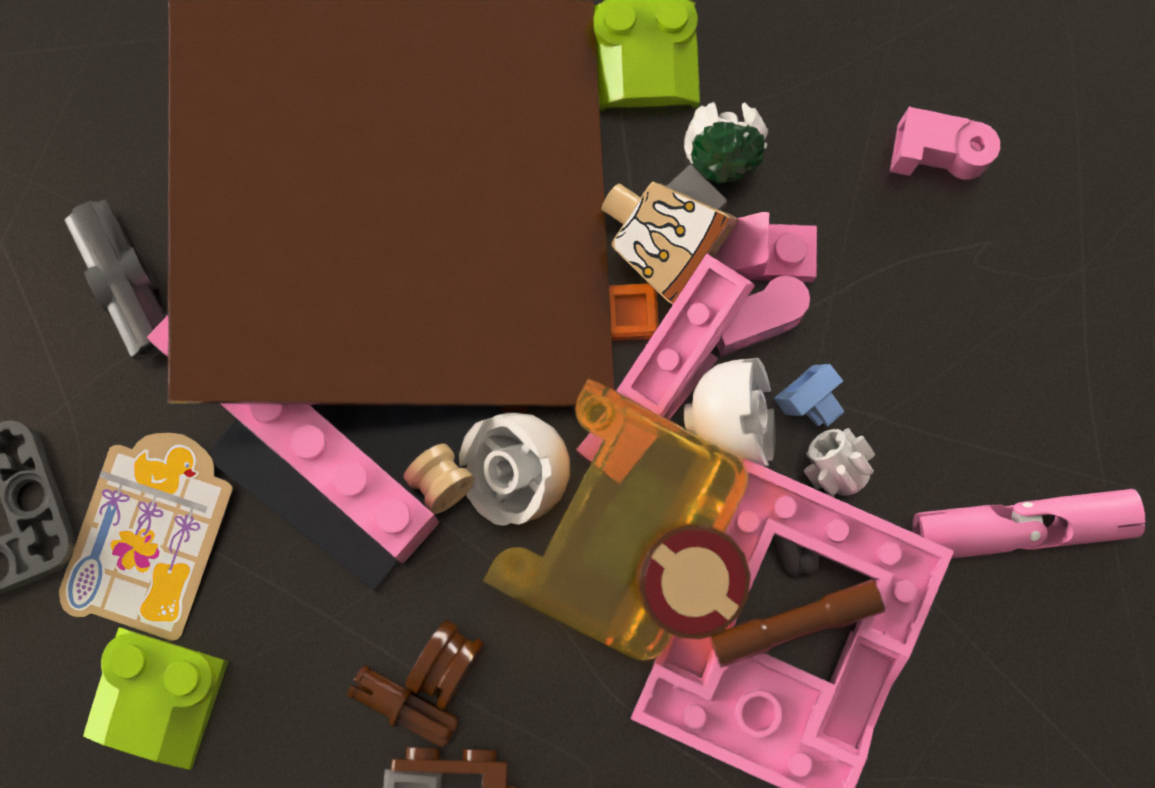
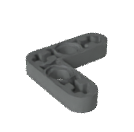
(22, 542)

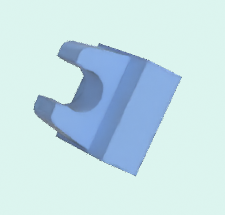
(812, 395)

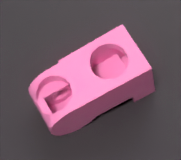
(943, 142)
(766, 314)

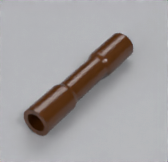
(830, 612)

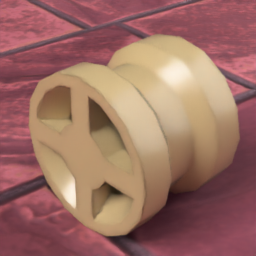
(438, 478)

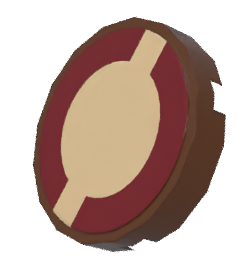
(692, 580)

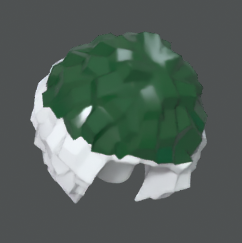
(723, 146)

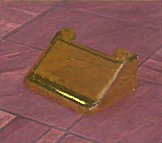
(638, 484)

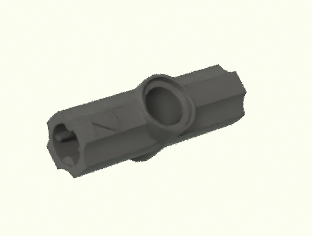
(117, 275)

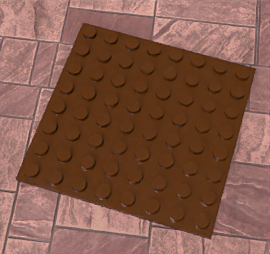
(385, 203)

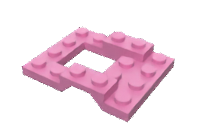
(769, 712)

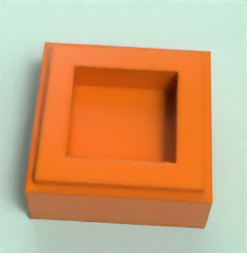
(633, 312)

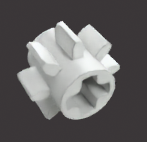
(839, 462)

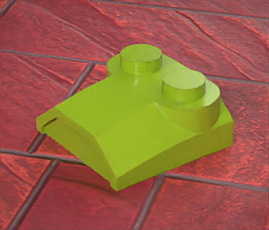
(646, 53)
(154, 698)

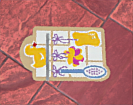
(147, 535)

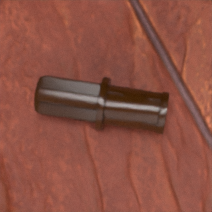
(403, 707)

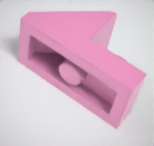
(770, 250)

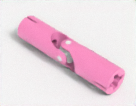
(1007, 528)

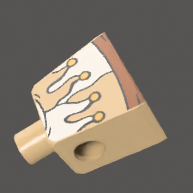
(666, 234)

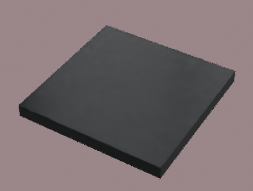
(385, 433)

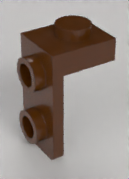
(473, 762)

